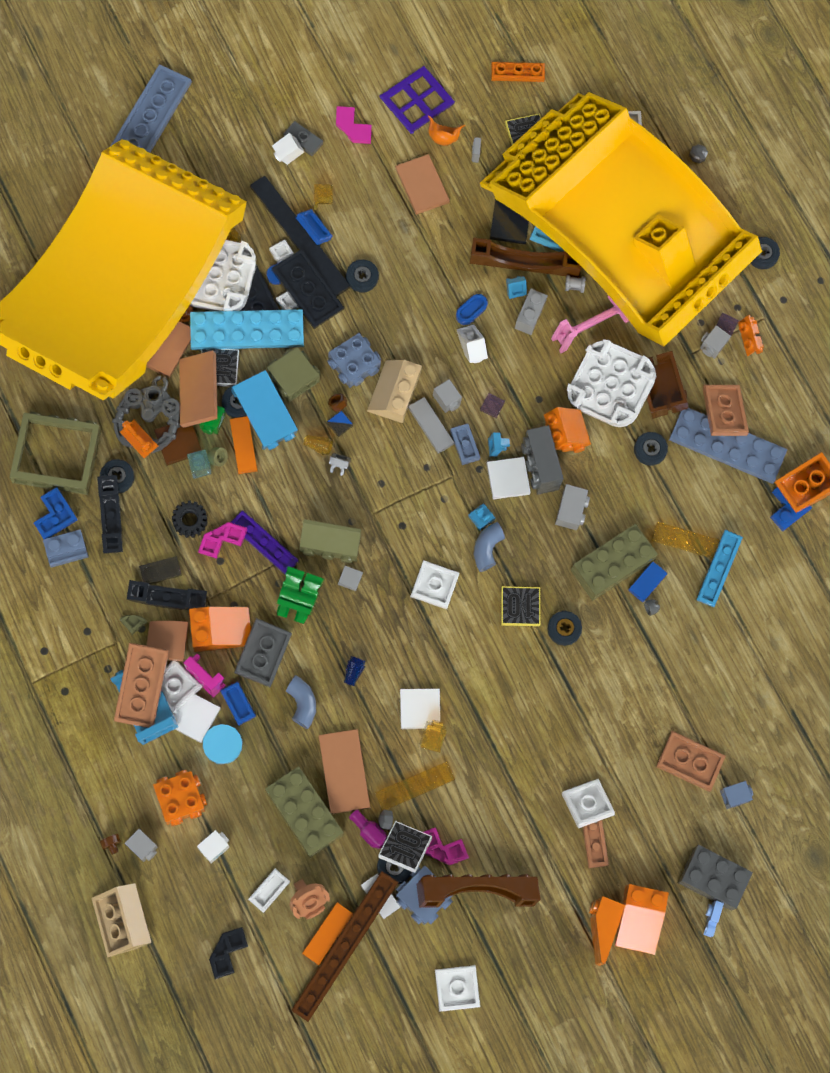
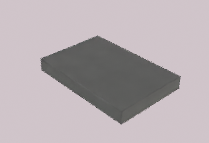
(262, 652)

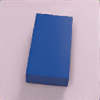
(314, 226)
(647, 581)
(238, 703)

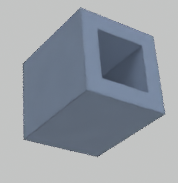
(736, 795)

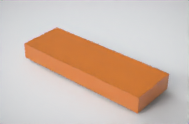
(243, 445)
(327, 934)

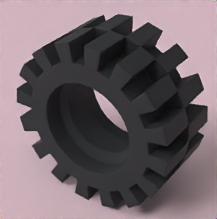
(189, 508)

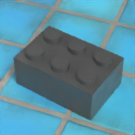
(542, 460)
(715, 877)

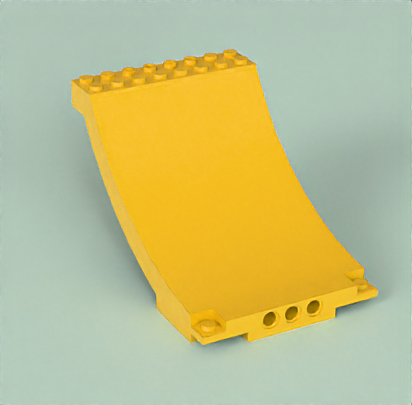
(624, 212)
(118, 272)

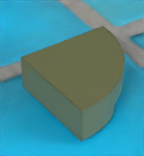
(133, 622)

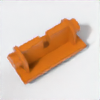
(749, 330)
(138, 438)

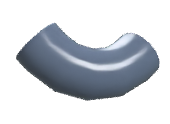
(484, 546)
(305, 702)

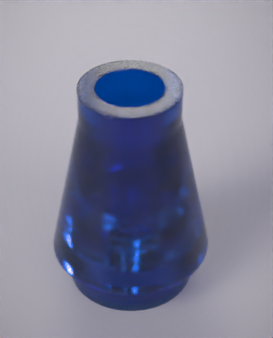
(353, 670)

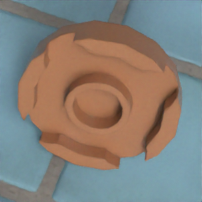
(308, 900)

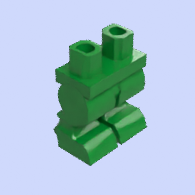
(297, 599)

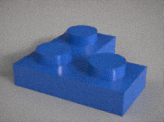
(786, 515)
(59, 516)

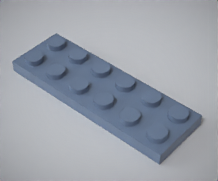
(154, 108)
(744, 453)

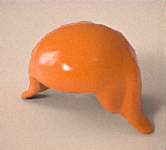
(442, 134)

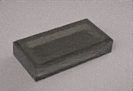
(160, 570)

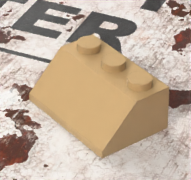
(395, 389)
(121, 920)

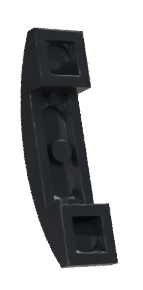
(110, 514)
(165, 597)

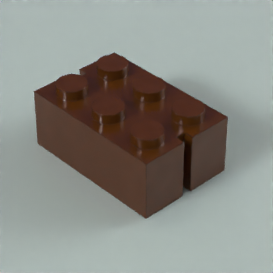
(667, 389)

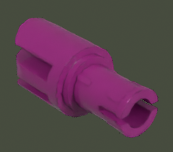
(369, 831)

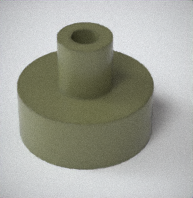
(218, 456)

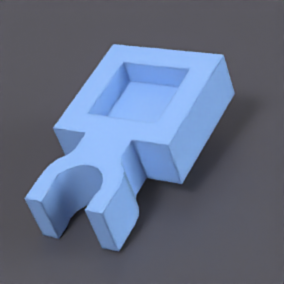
(713, 912)

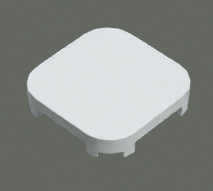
(228, 280)
(611, 383)

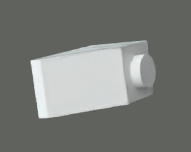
(472, 344)

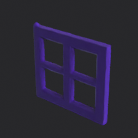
(405, 85)

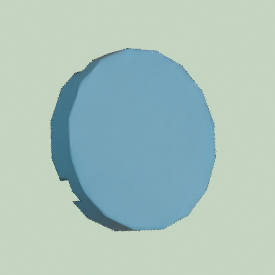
(222, 744)

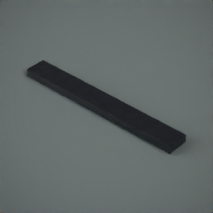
(298, 235)

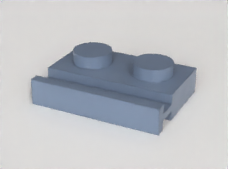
(65, 548)

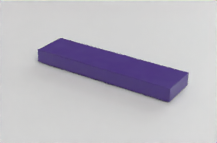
(265, 543)

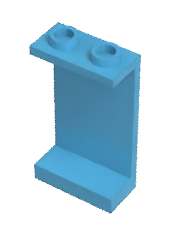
(265, 410)
(164, 720)

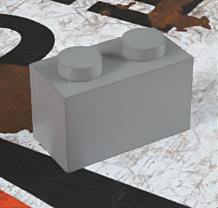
(531, 311)
(571, 507)

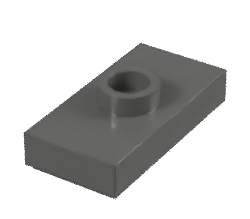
(307, 140)

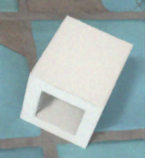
(287, 149)
(214, 846)

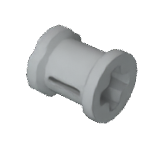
(575, 283)

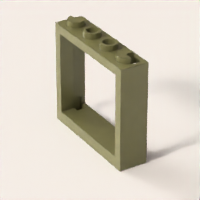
(50, 482)

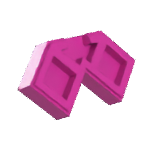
(356, 132)
(227, 532)
(449, 853)

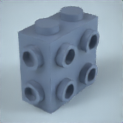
(354, 360)
(408, 899)

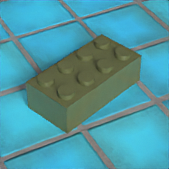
(614, 562)
(304, 812)

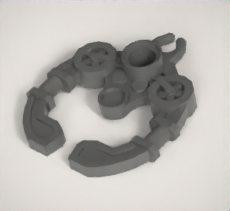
(150, 409)

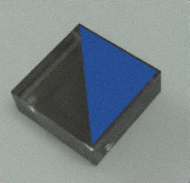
(340, 423)

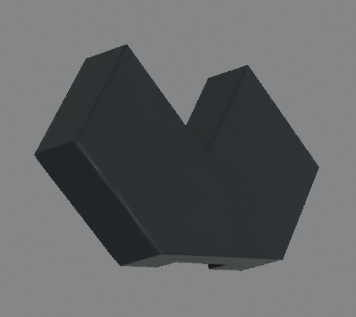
(220, 958)

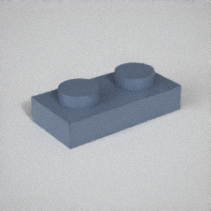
(465, 444)

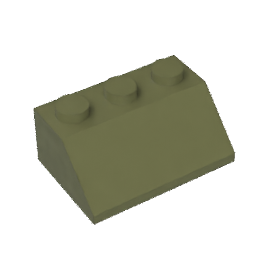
(330, 541)

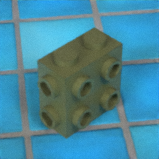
(293, 374)

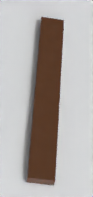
(344, 946)

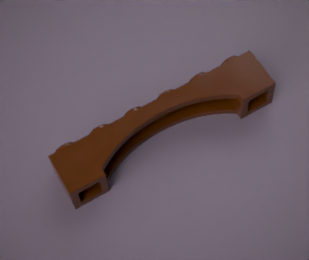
(494, 255)
(520, 890)

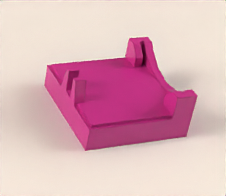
(210, 684)

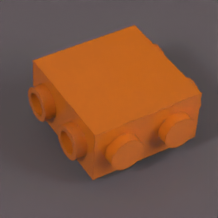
(567, 429)
(180, 797)

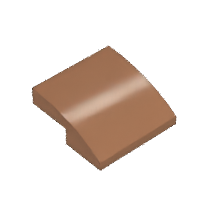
(169, 636)

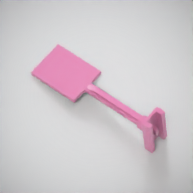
(565, 332)

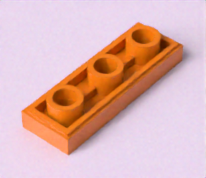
(527, 71)

